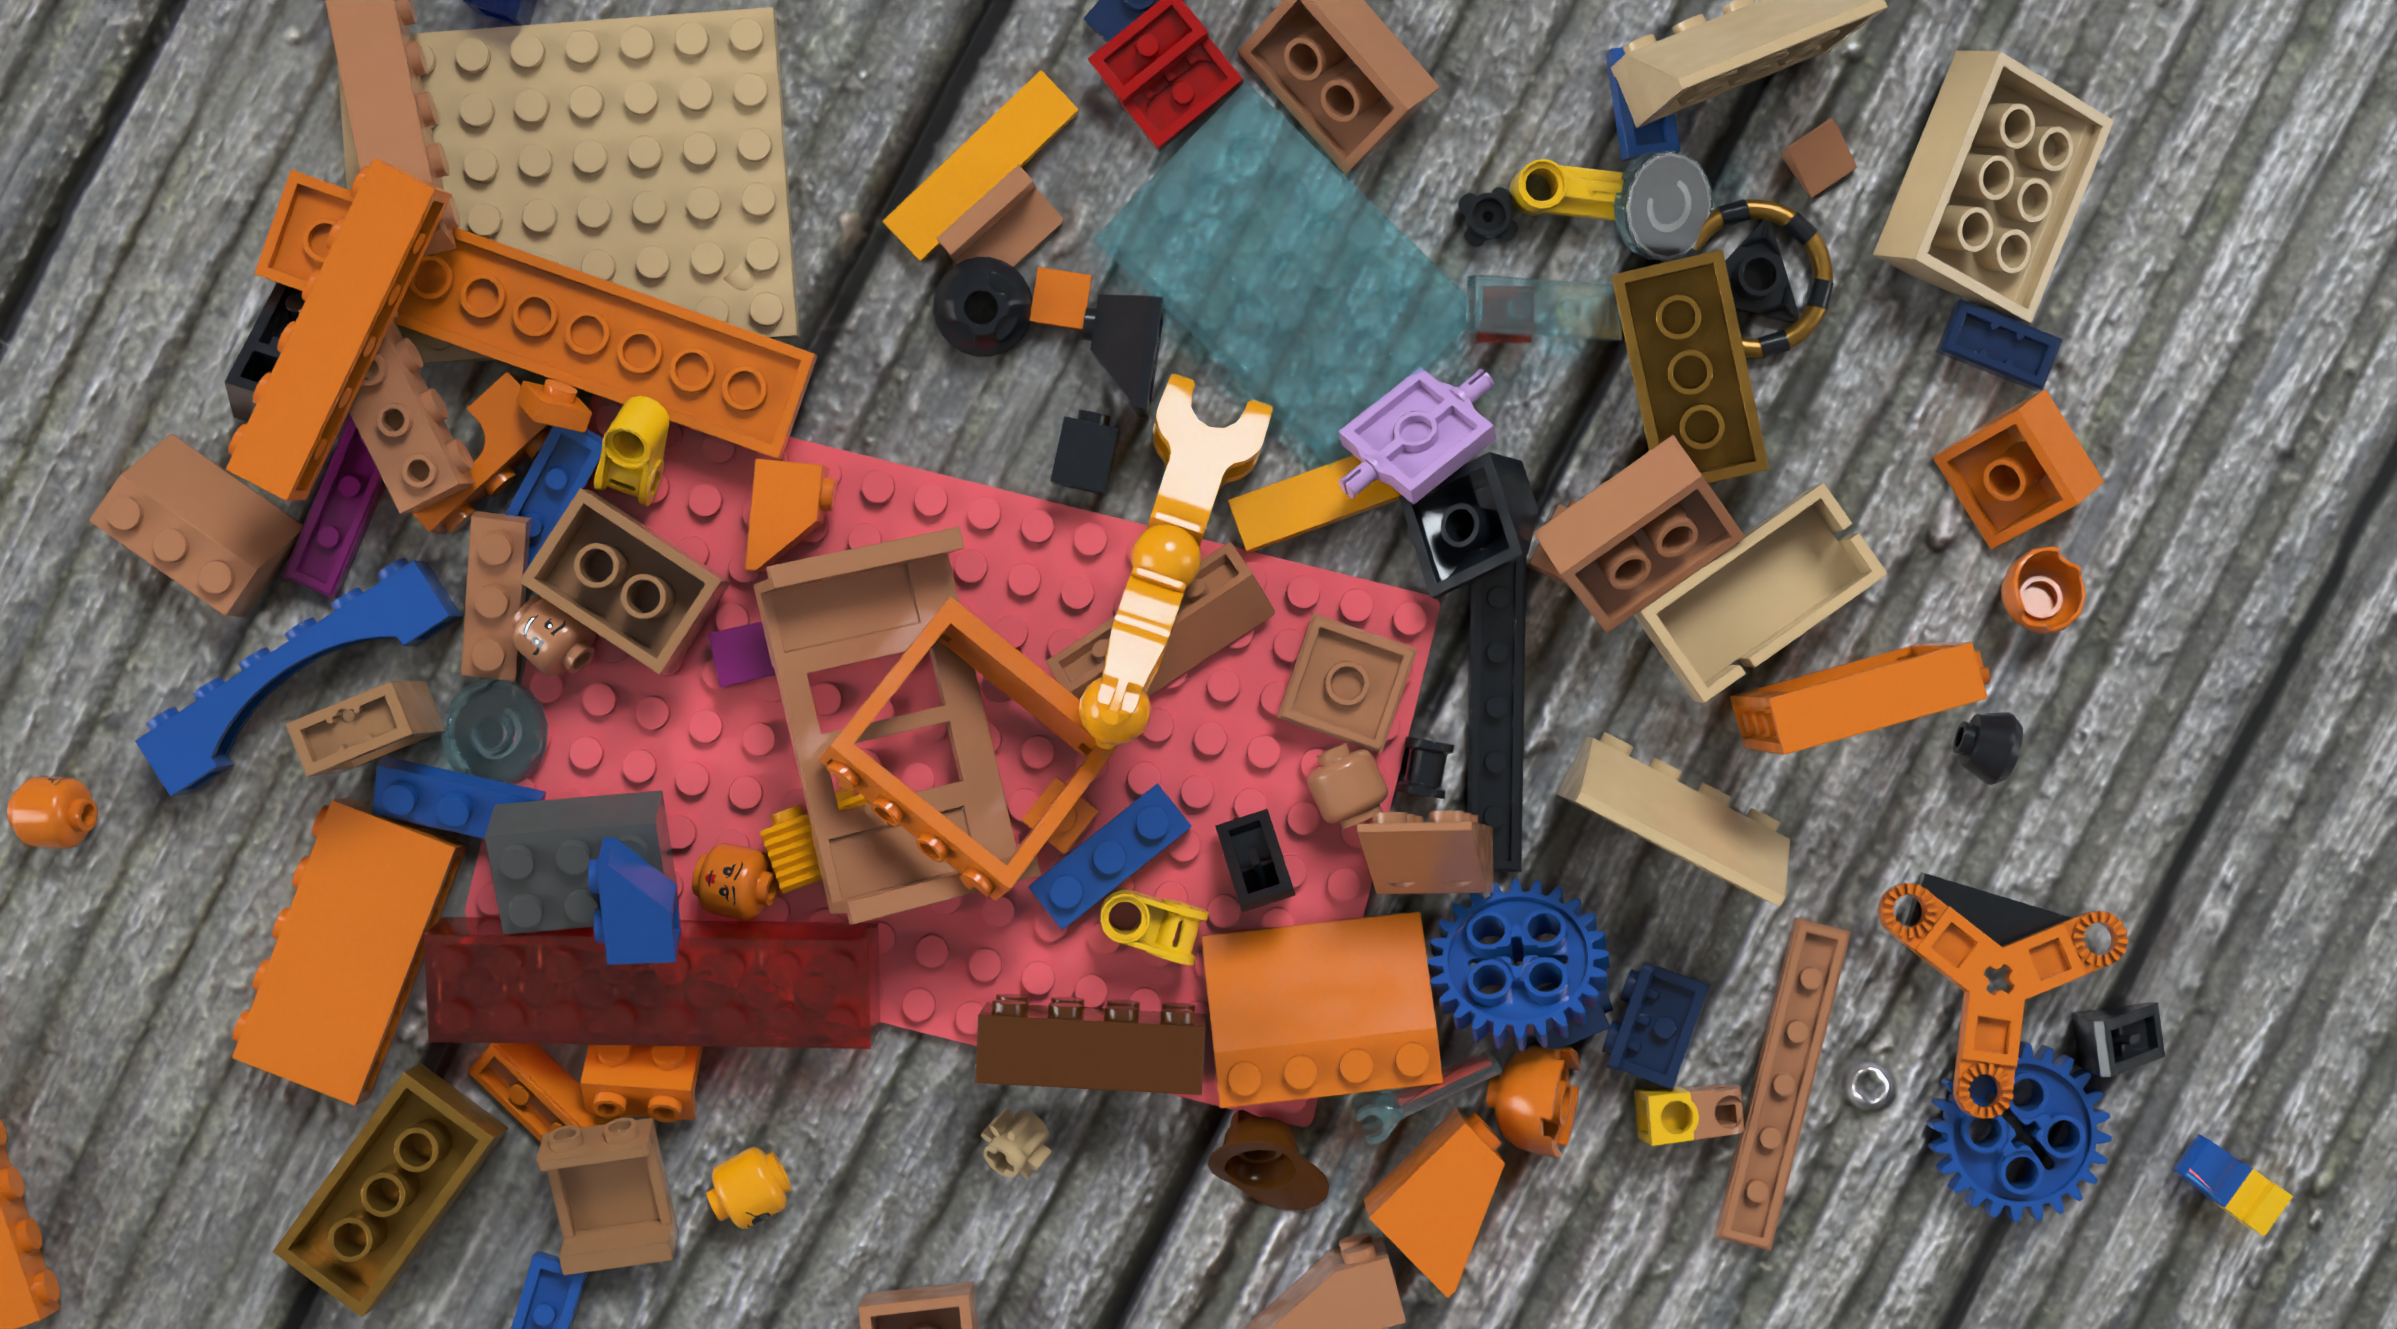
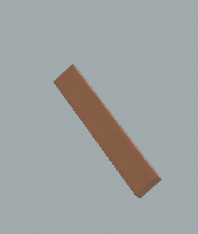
(1782, 1083)

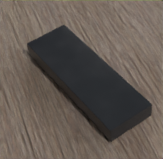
(1994, 915)

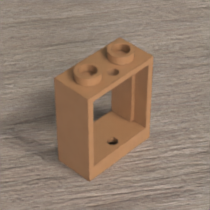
(373, 727)

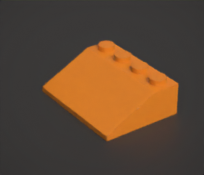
(1321, 1009)

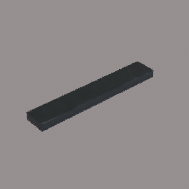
(1497, 709)

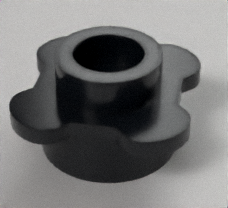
(1498, 205)

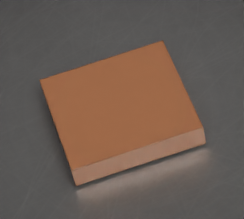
(1347, 683)

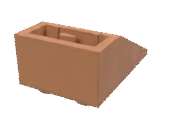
(1428, 857)

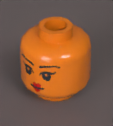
(52, 812)
(734, 881)

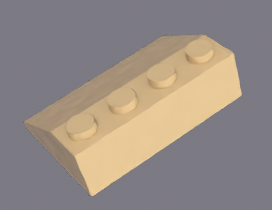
(1731, 51)
(1994, 184)
(1678, 818)

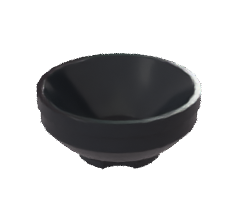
(1013, 302)

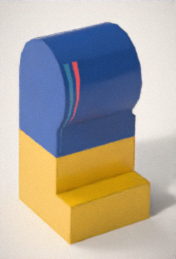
(2232, 1185)

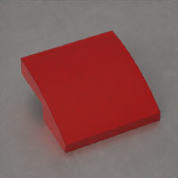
(1165, 71)

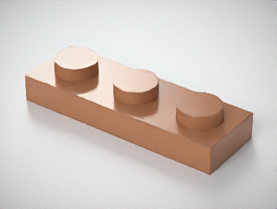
(494, 594)

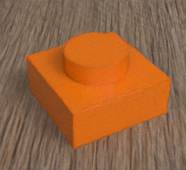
(554, 405)
(1073, 823)

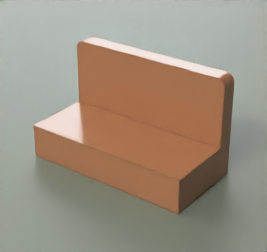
(1003, 223)

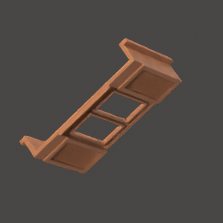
(856, 610)

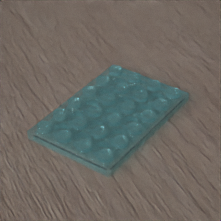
(1285, 272)

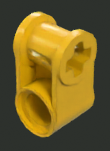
(634, 450)
(1156, 925)

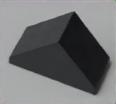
(1255, 860)
(2118, 1038)

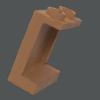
(609, 1195)

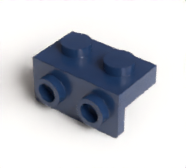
(1656, 1024)

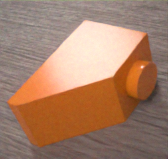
(785, 508)

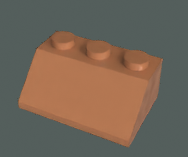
(1338, 74)
(199, 525)
(1639, 534)

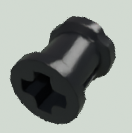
(1425, 767)

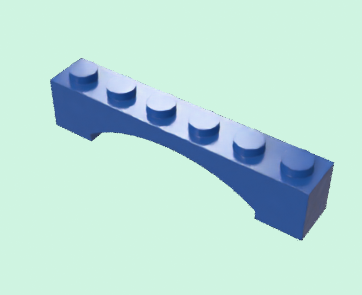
(196, 742)

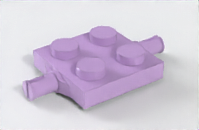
(1417, 435)

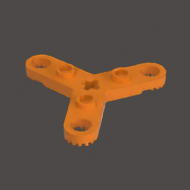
(1994, 1020)

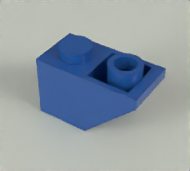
(637, 907)

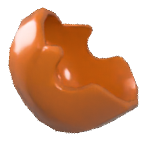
(2043, 591)

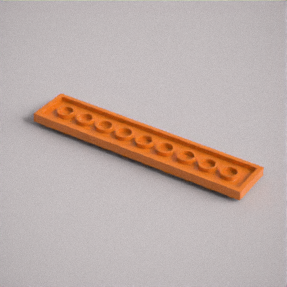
(568, 326)

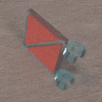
(1406, 1101)

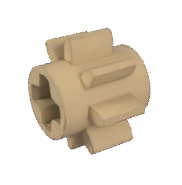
(1016, 1143)

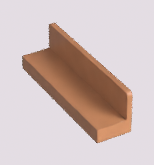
(1213, 613)

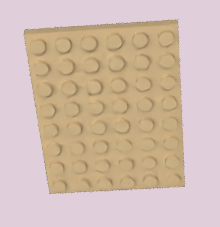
(622, 155)

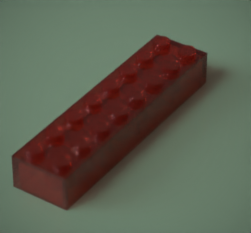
(725, 989)

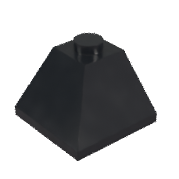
(1127, 343)
(1472, 522)

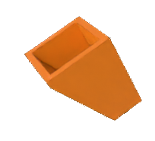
(1440, 1197)

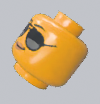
(749, 1188)

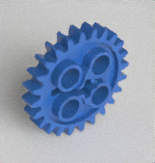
(1518, 1007)
(1984, 1162)

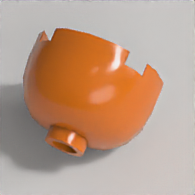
(1536, 1099)

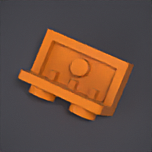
(641, 1081)

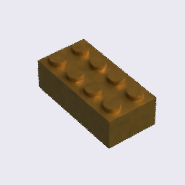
(1691, 363)
(390, 1189)

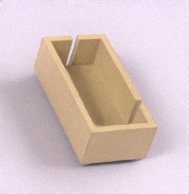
(1760, 593)

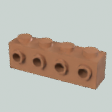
(407, 429)

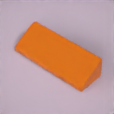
(533, 1088)

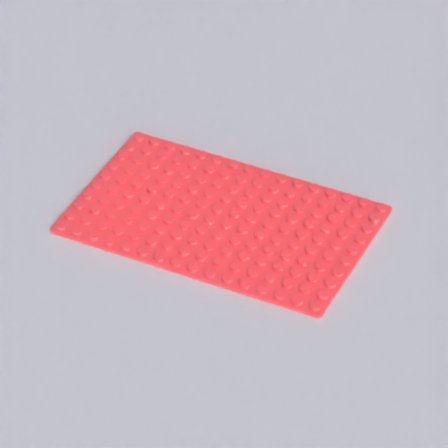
(1041, 583)

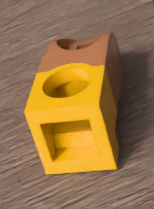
(1688, 1113)

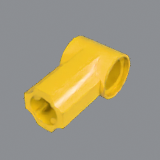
(1572, 191)

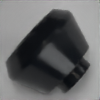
(1989, 745)

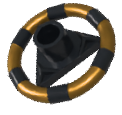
(1759, 275)

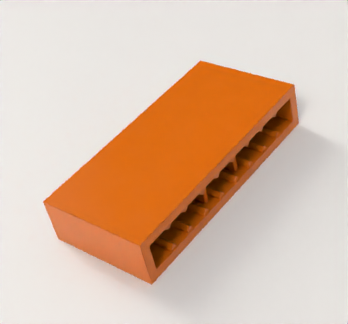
(347, 950)

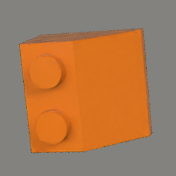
(2019, 469)

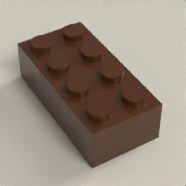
(1090, 1046)

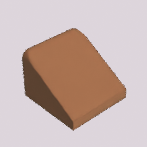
(1819, 158)

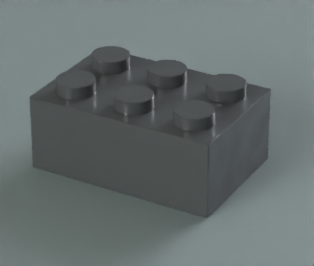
(544, 852)

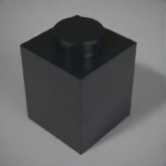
(1086, 453)

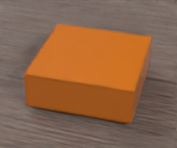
(1060, 298)

